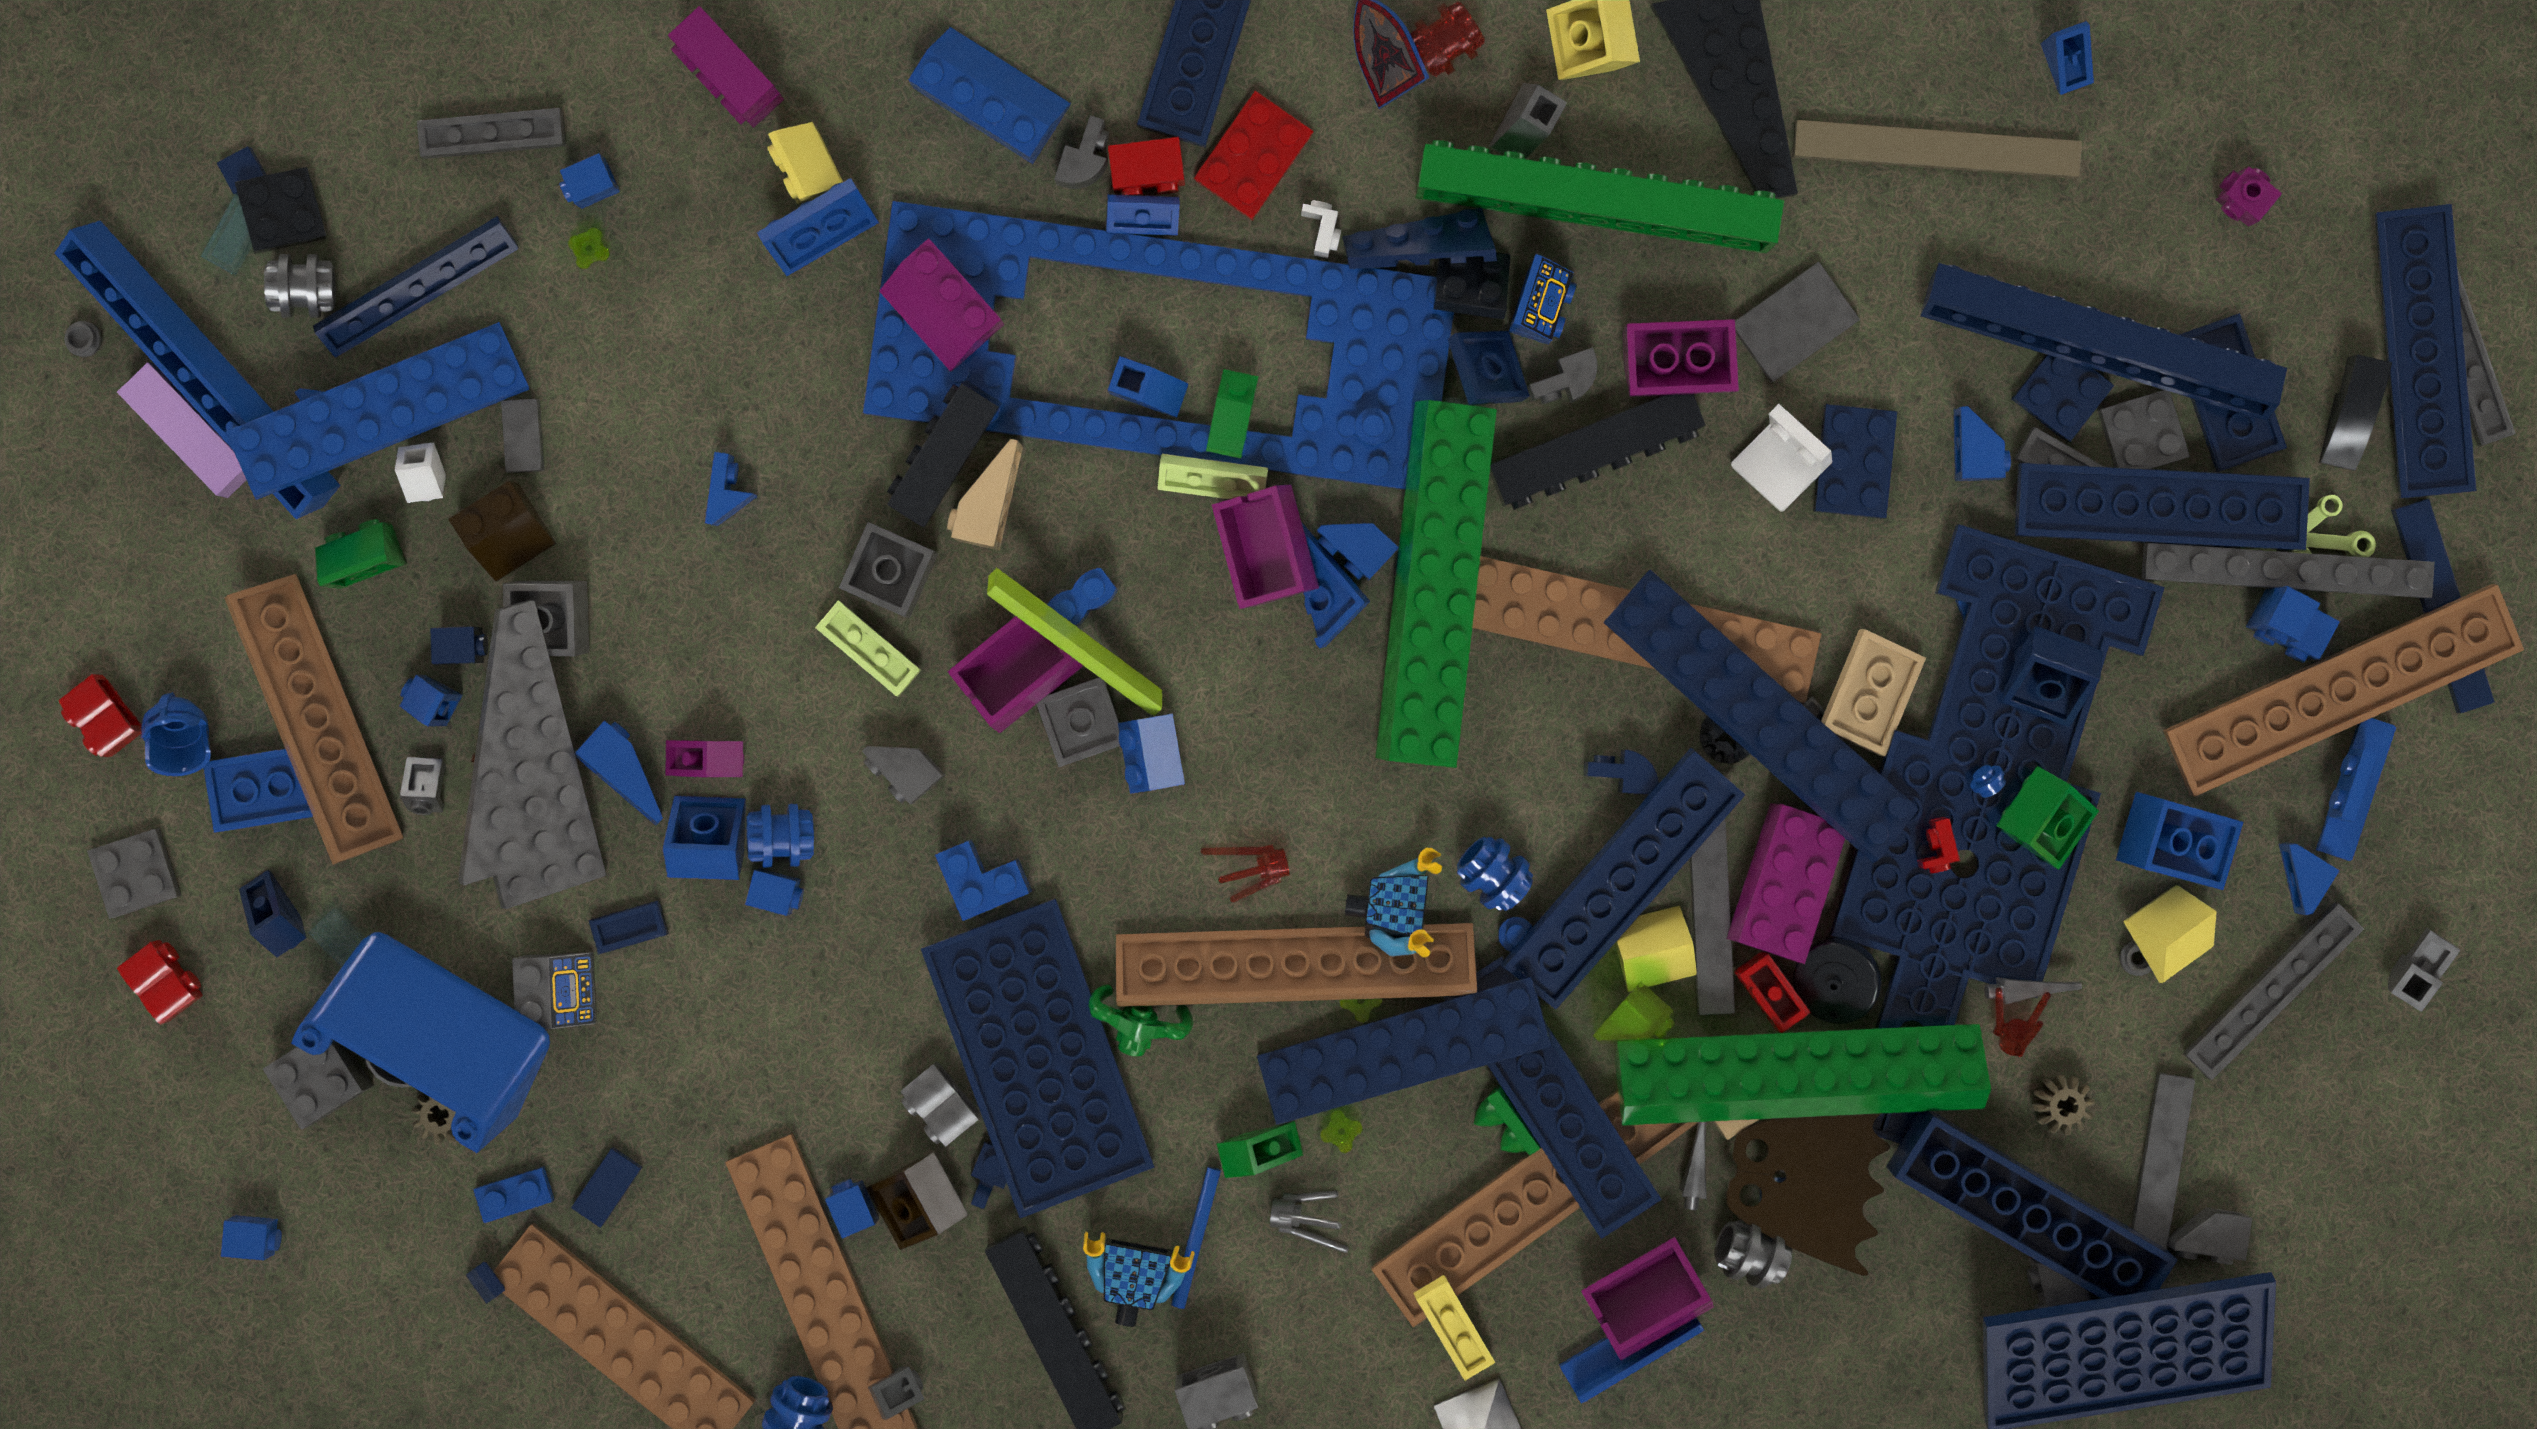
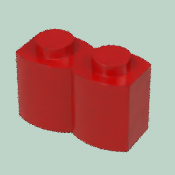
(100, 716)
(160, 981)

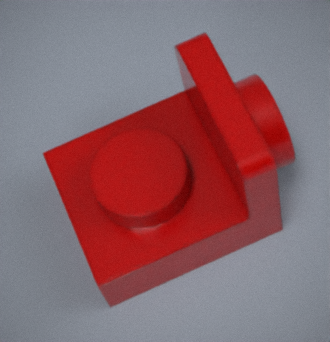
(1942, 840)

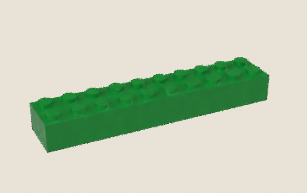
(1599, 198)
(1436, 583)
(1802, 1074)

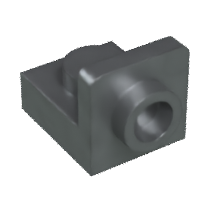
(423, 785)

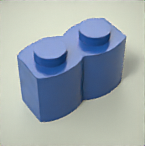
(1088, 594)

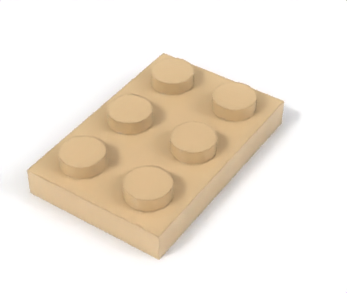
(1872, 692)

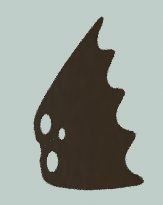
(1824, 1186)

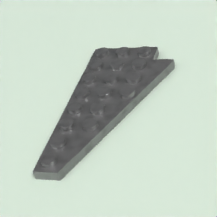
(526, 793)

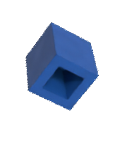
(588, 181)
(774, 892)
(851, 1207)
(250, 1237)

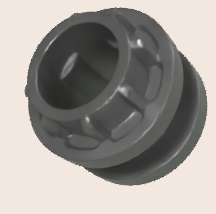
(299, 286)
(1749, 1252)

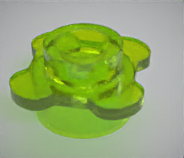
(581, 241)
(1360, 1010)
(1331, 1133)

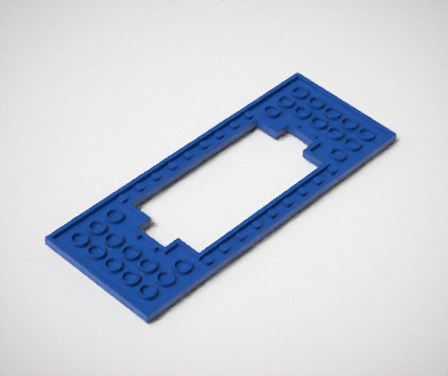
(1381, 323)

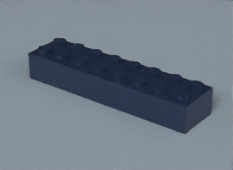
(2027, 1210)

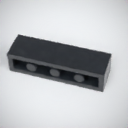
(944, 452)

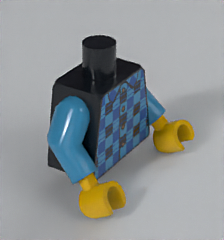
(1397, 906)
(1134, 1274)

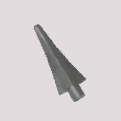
(2018, 990)
(1694, 1178)

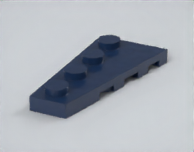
(1444, 236)

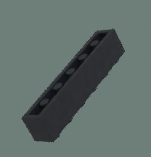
(1595, 447)
(1053, 1331)

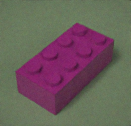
(1787, 883)

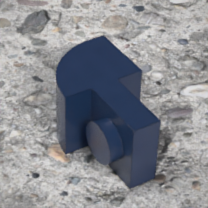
(1634, 771)

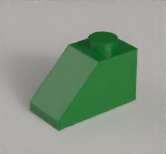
(1232, 413)
(1259, 1150)

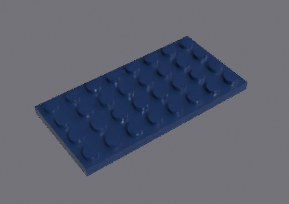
(1037, 1058)
(2128, 1351)

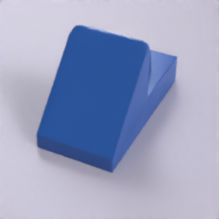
(721, 500)

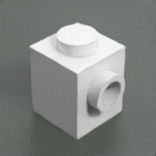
(420, 472)

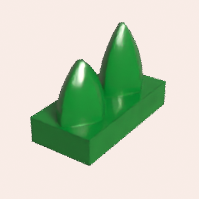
(1498, 1110)

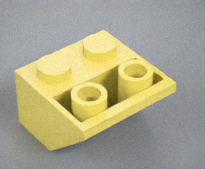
(805, 160)

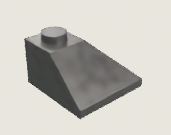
(1478, 1409)

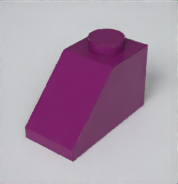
(704, 758)

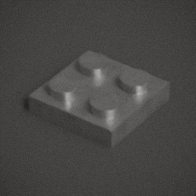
(2144, 432)
(1080, 721)
(134, 873)

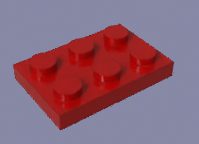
(1253, 155)

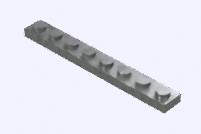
(2289, 569)

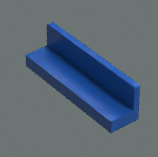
(1600, 1366)

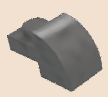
(1082, 166)
(1575, 377)
(2418, 973)

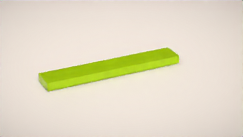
(1074, 642)

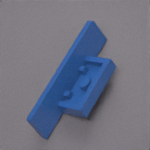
(2355, 788)

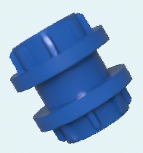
(780, 835)
(1500, 878)
(798, 1405)

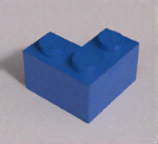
(2293, 622)
(976, 889)

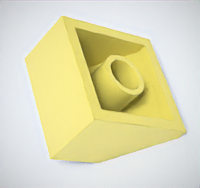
(1592, 37)

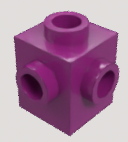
(2247, 195)

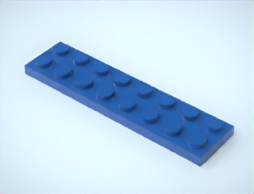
(377, 410)

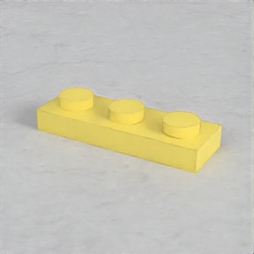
(1454, 1327)

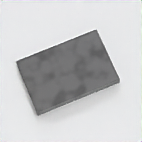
(1795, 322)

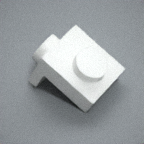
(1328, 235)

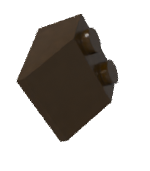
(502, 530)
(917, 1201)

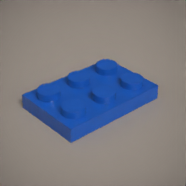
(817, 227)
(254, 791)

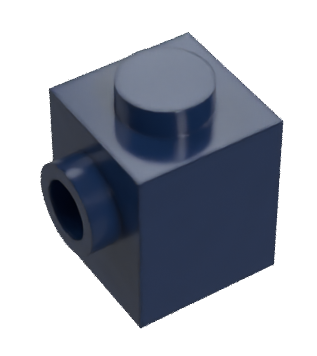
(458, 645)

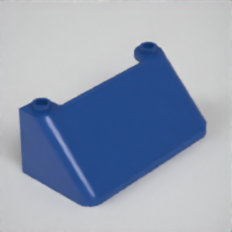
(430, 1035)

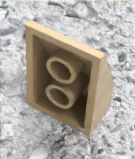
(986, 504)

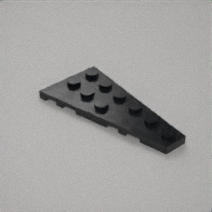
(1734, 73)

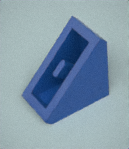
(2070, 57)
(2306, 877)

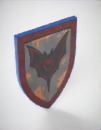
(1386, 52)

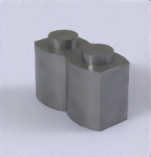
(940, 1104)

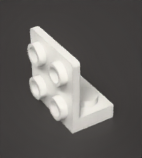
(1782, 459)

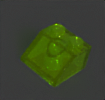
(1637, 1018)

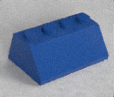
(989, 94)

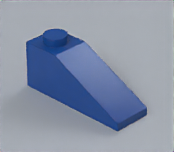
(616, 763)

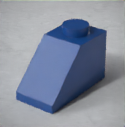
(1978, 449)
(429, 700)

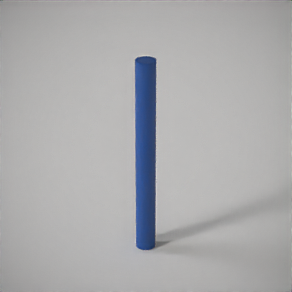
(1197, 1233)

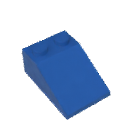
(2179, 841)

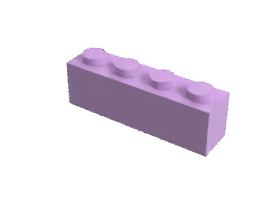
(183, 429)

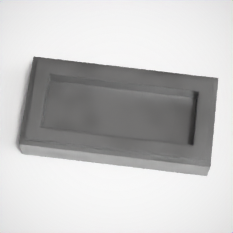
(522, 435)

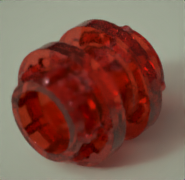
(1447, 38)

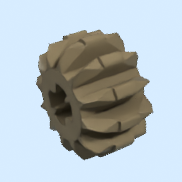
(2067, 1091)
(428, 1118)

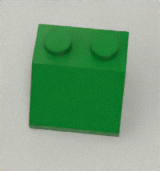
(358, 555)
(2047, 817)

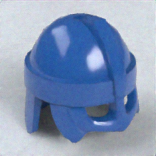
(175, 737)

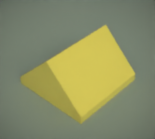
(2172, 931)
(1656, 949)

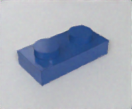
(1142, 214)
(514, 1194)

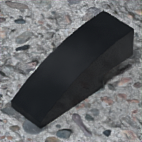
(2354, 411)

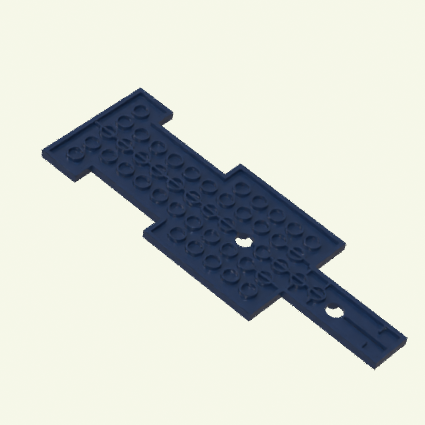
(2013, 904)

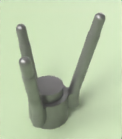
(1287, 1215)

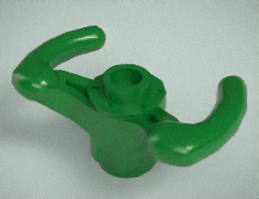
(1138, 1024)

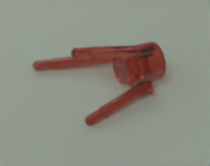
(1271, 865)
(2017, 1033)

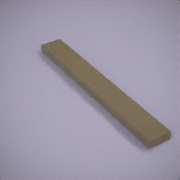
(1937, 149)

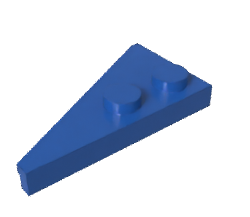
(1336, 599)

